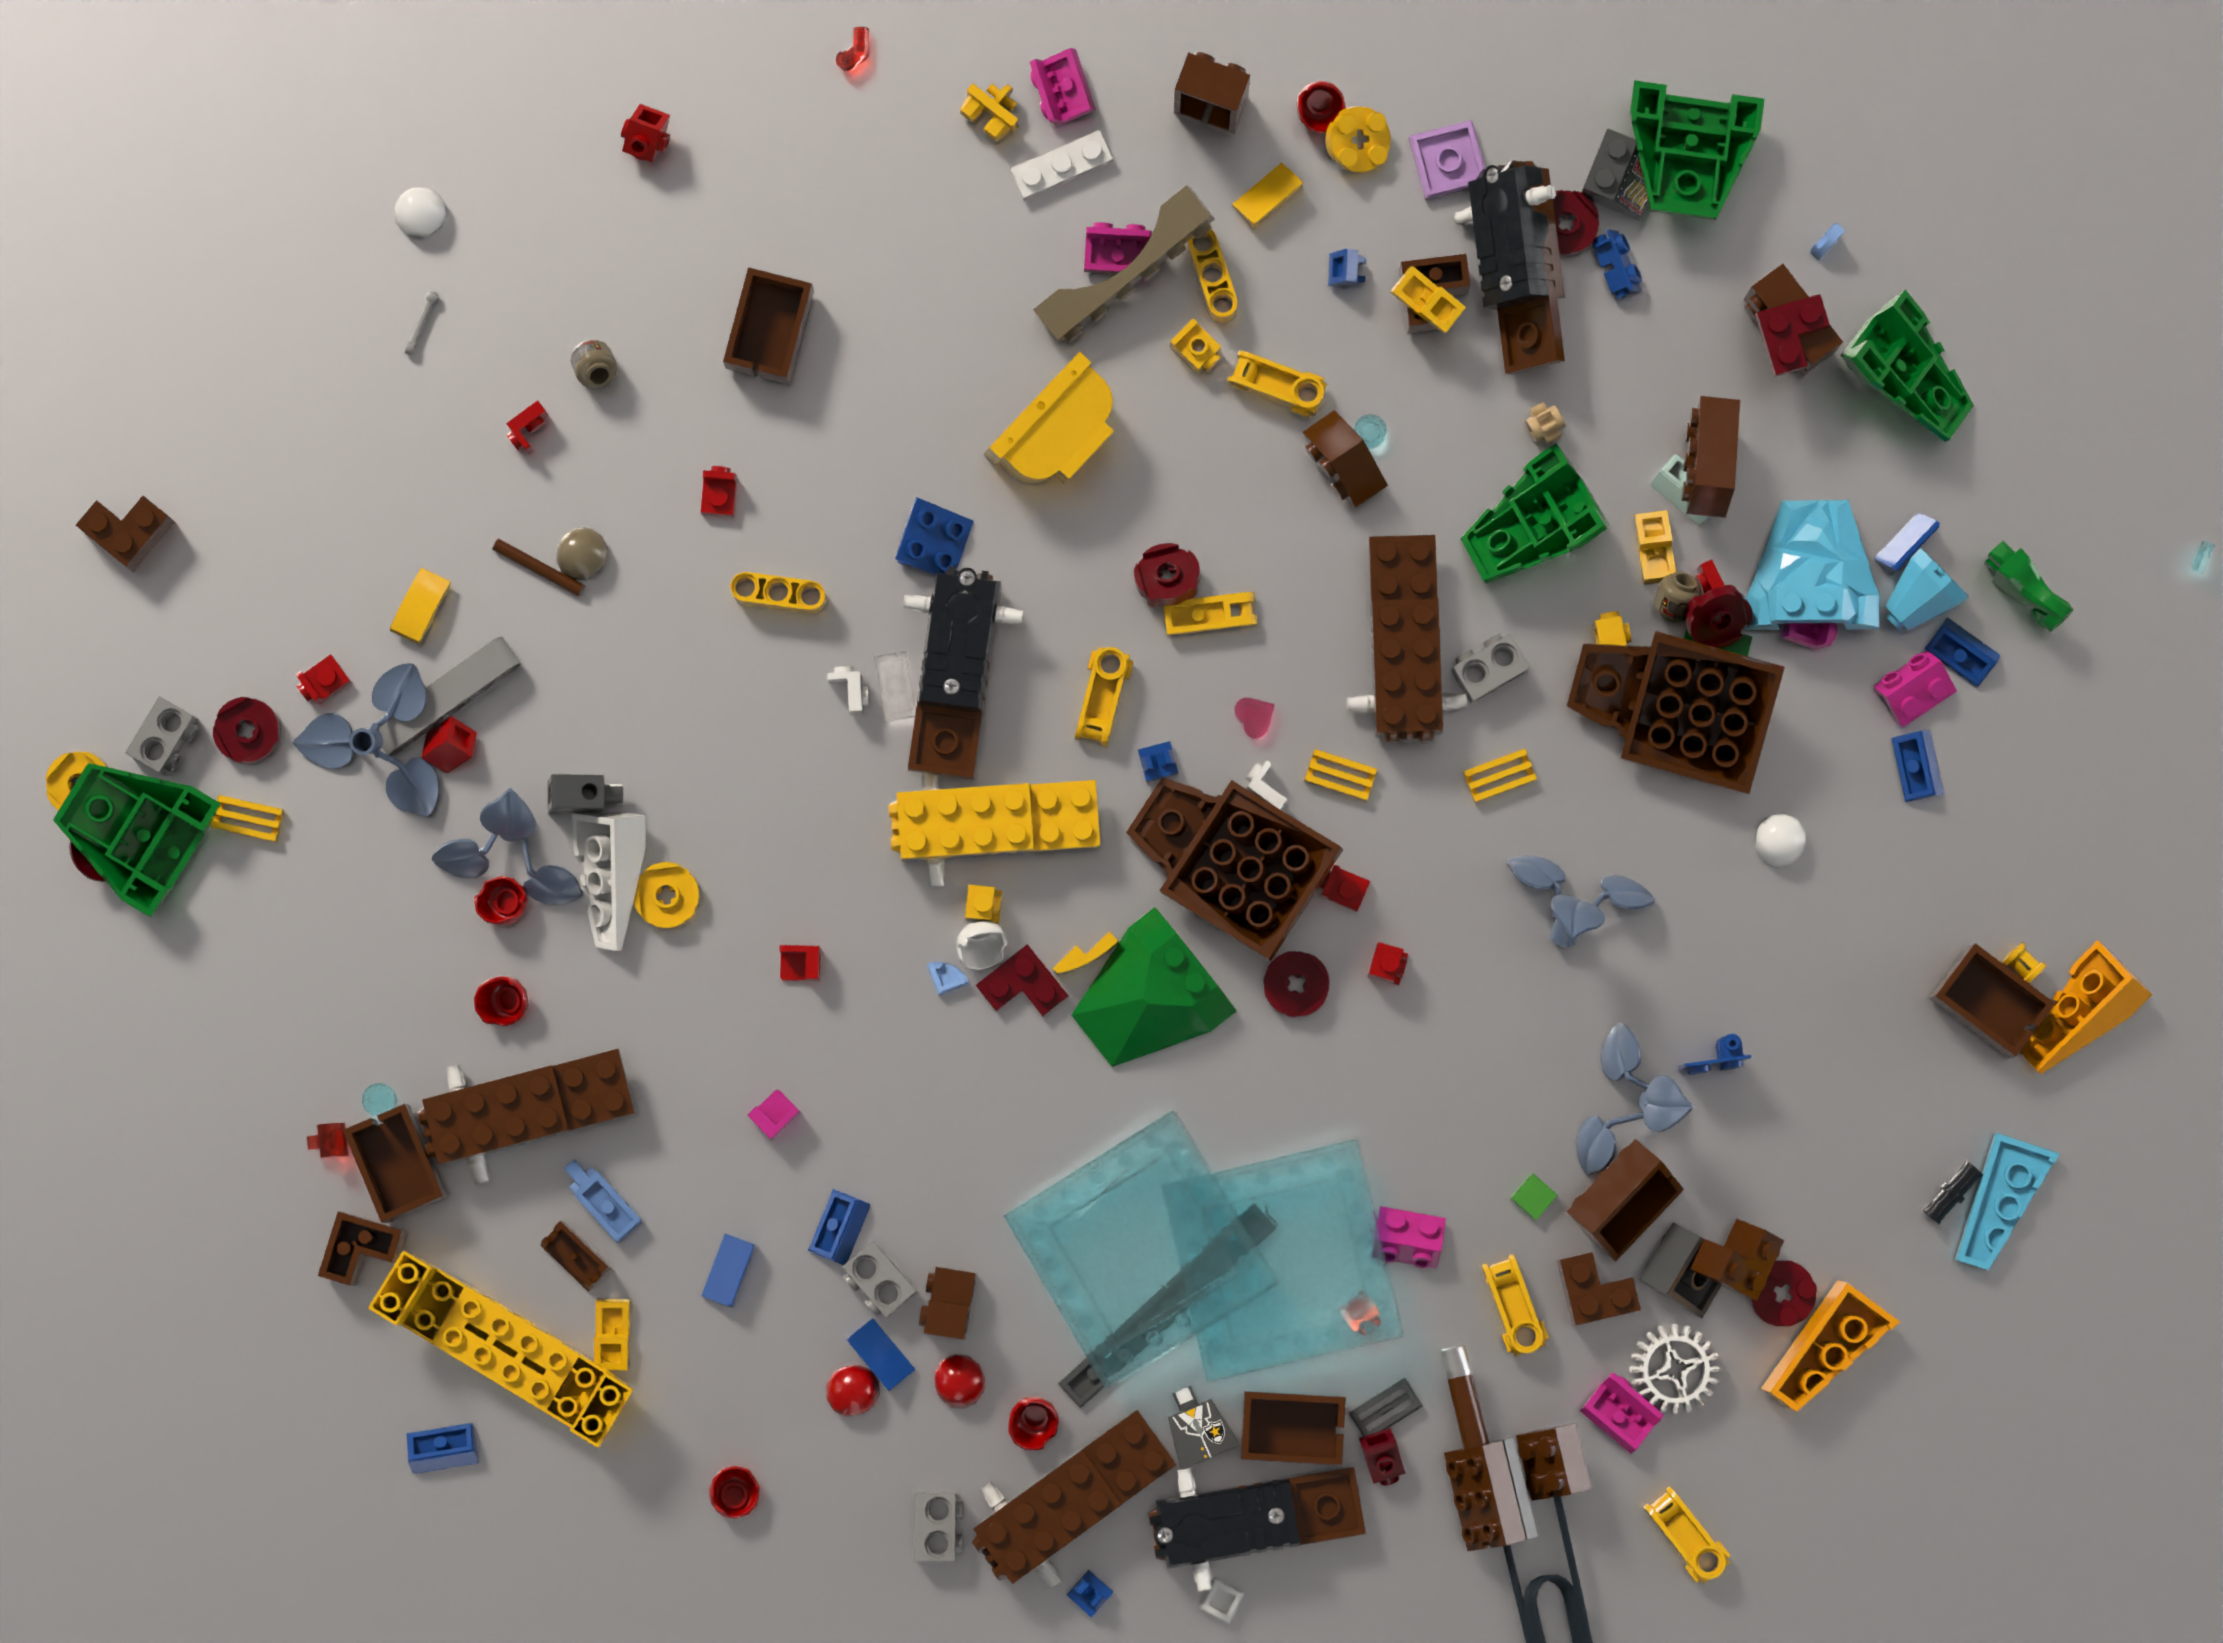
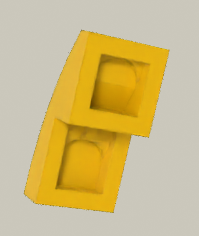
(1427, 299)
(1654, 546)
(420, 605)
(1078, 959)
(612, 1333)

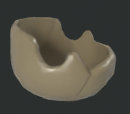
(581, 553)

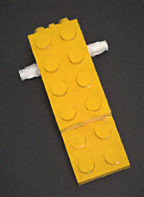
(991, 821)

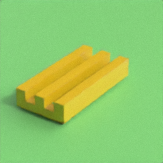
(1340, 774)
(1473, 785)
(216, 823)

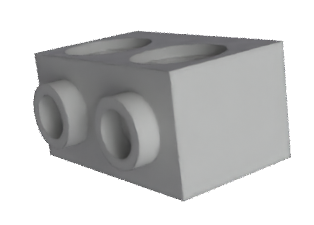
(1494, 674)
(154, 732)
(885, 1274)
(927, 1526)

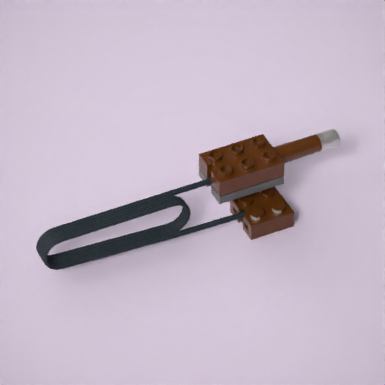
(1495, 1499)

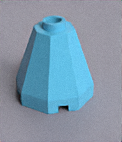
(1923, 593)

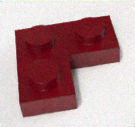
(1782, 328)
(1026, 974)

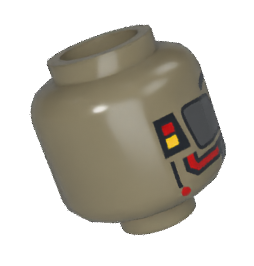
(593, 364)
(1675, 594)

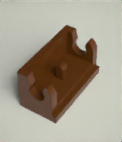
(575, 1255)

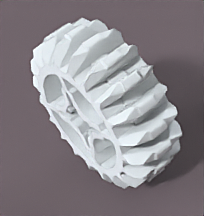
(1679, 1384)

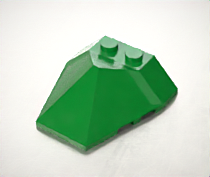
(1691, 147)
(1905, 367)
(1536, 519)
(135, 830)
(1150, 994)

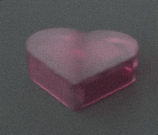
(1255, 716)

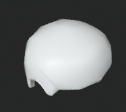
(419, 211)
(1780, 840)
(981, 945)

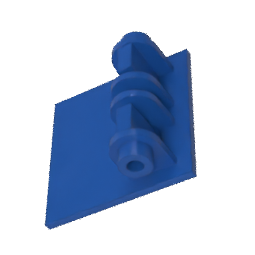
(933, 538)
(1729, 1056)

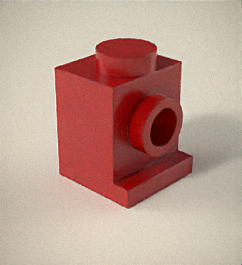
(1388, 963)

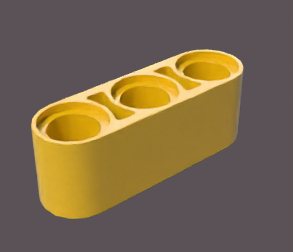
(1213, 290)
(765, 583)

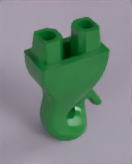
(2022, 582)

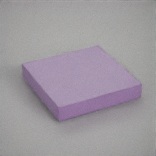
(1447, 159)

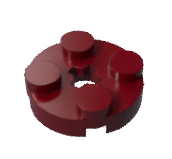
(1585, 221)
(1167, 591)
(1708, 606)
(228, 724)
(1300, 965)
(1802, 1294)

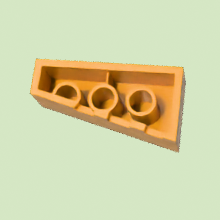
(1828, 1344)

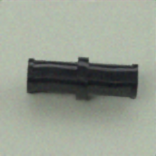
(1952, 1192)

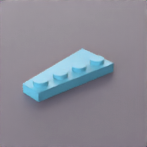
(2004, 1190)

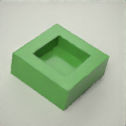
(1534, 1196)

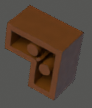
(1445, 272)
(1345, 458)
(128, 538)
(352, 1240)
(1743, 1260)
(1588, 1298)
(949, 1303)

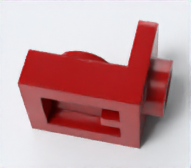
(528, 420)
(719, 492)
(1708, 576)
(322, 680)
(1344, 888)

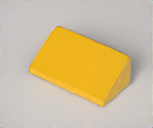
(1268, 195)

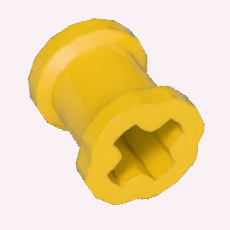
(2020, 952)

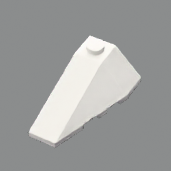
(611, 858)

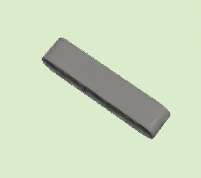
(452, 693)

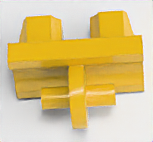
(979, 101)

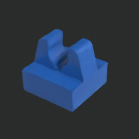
(1344, 268)
(1158, 761)
(1090, 1593)

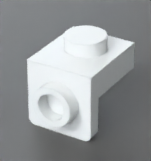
(857, 694)
(1261, 789)

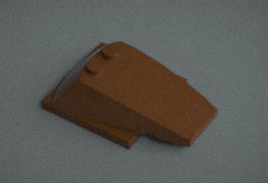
(1681, 705)
(1234, 860)

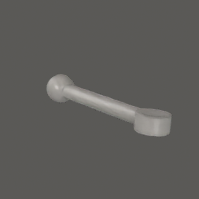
(432, 298)

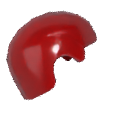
(1319, 105)
(501, 901)
(501, 1001)
(959, 1381)
(852, 1390)
(1032, 1423)
(734, 1492)

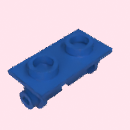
(1614, 251)

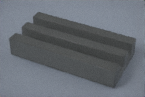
(1410, 1394)

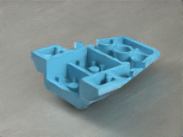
(1814, 570)

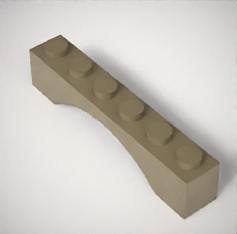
(1178, 222)

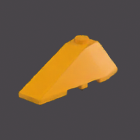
(2091, 1004)

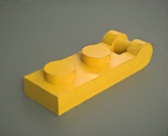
(1210, 614)

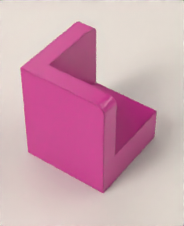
(774, 1114)

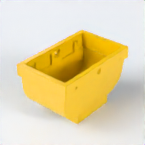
(1058, 427)

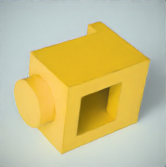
(1182, 346)
(1611, 629)
(983, 903)

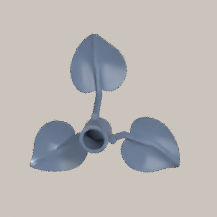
(331, 741)
(511, 820)
(1572, 914)
(1661, 1102)

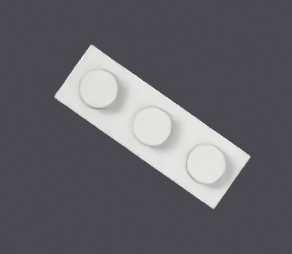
(1061, 165)

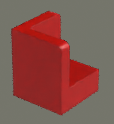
(449, 744)
(800, 962)

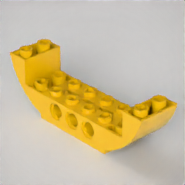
(502, 1346)

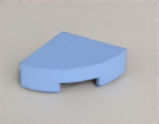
(1827, 241)
(946, 977)

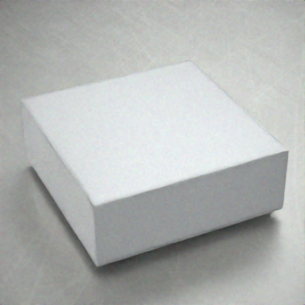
(1222, 1600)

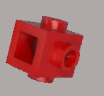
(646, 133)

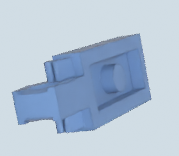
(602, 1201)

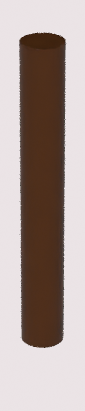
(538, 567)

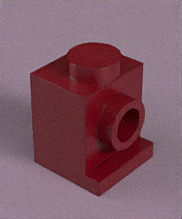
(1378, 1448)

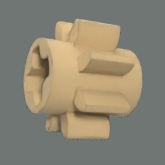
(1545, 423)

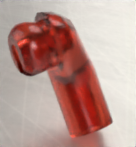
(857, 53)

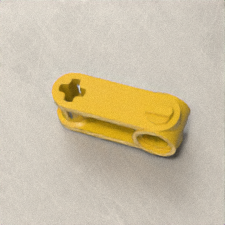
(1277, 383)
(1102, 695)
(1514, 1306)
(1687, 1535)

